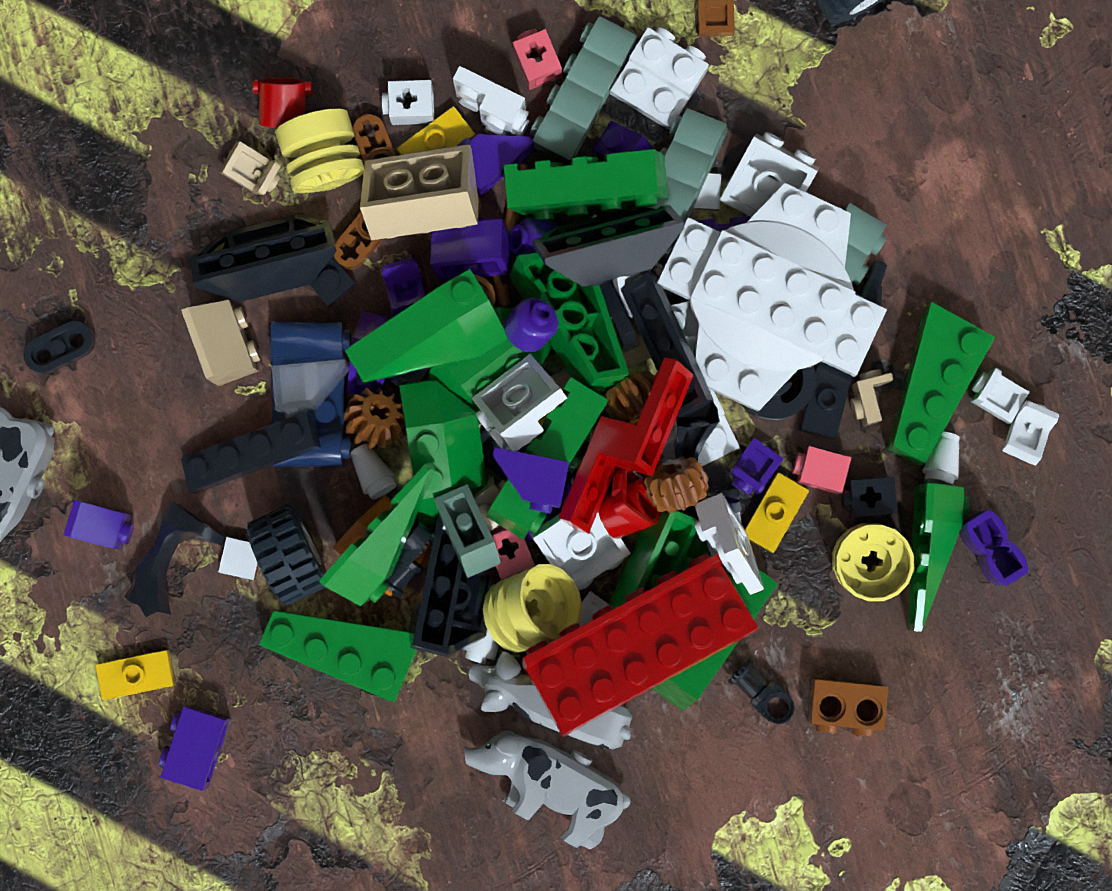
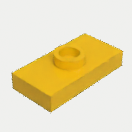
(442, 133)
(775, 512)
(135, 675)

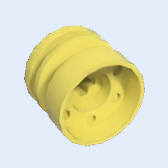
(320, 150)
(884, 579)
(531, 607)

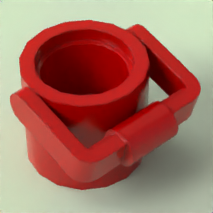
(281, 99)
(627, 505)

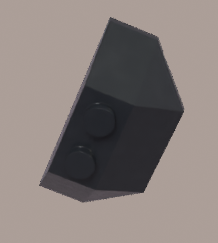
(610, 244)
(264, 258)
(447, 603)

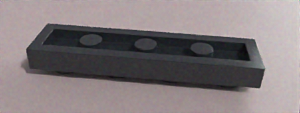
(664, 336)
(250, 452)

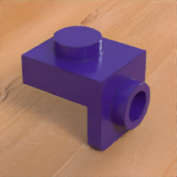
(619, 140)
(403, 284)
(754, 467)

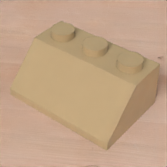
(419, 192)

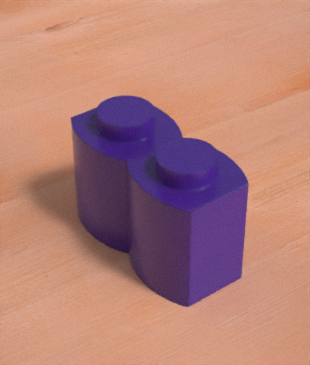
(997, 556)

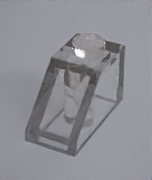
(305, 384)

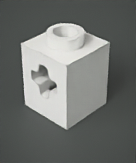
(420, 110)

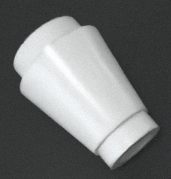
(943, 462)
(372, 472)

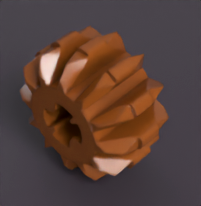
(629, 397)
(374, 418)
(677, 484)

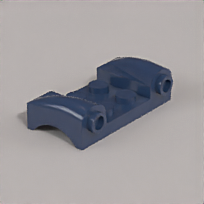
(316, 342)

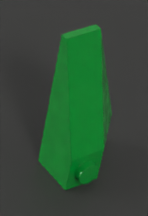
(935, 528)

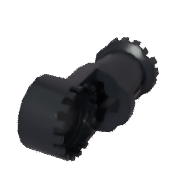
(406, 564)
(765, 692)

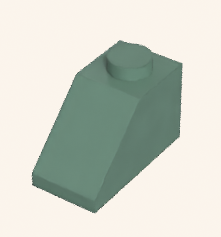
(467, 531)

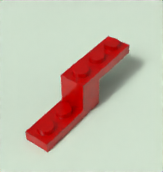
(626, 445)

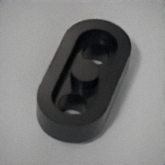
(60, 347)

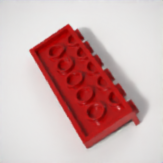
(638, 643)

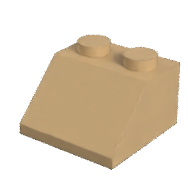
(221, 341)

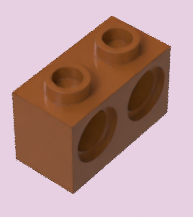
(848, 697)

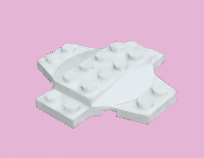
(772, 296)

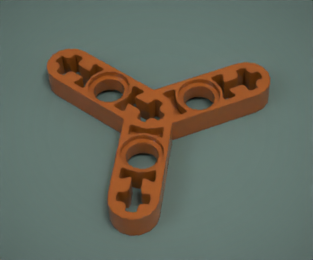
(357, 225)

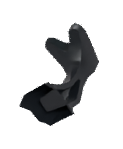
(689, 441)
(150, 577)

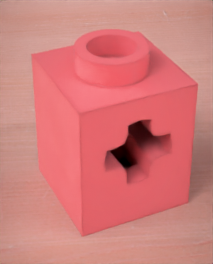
(537, 72)
(821, 469)
(523, 557)

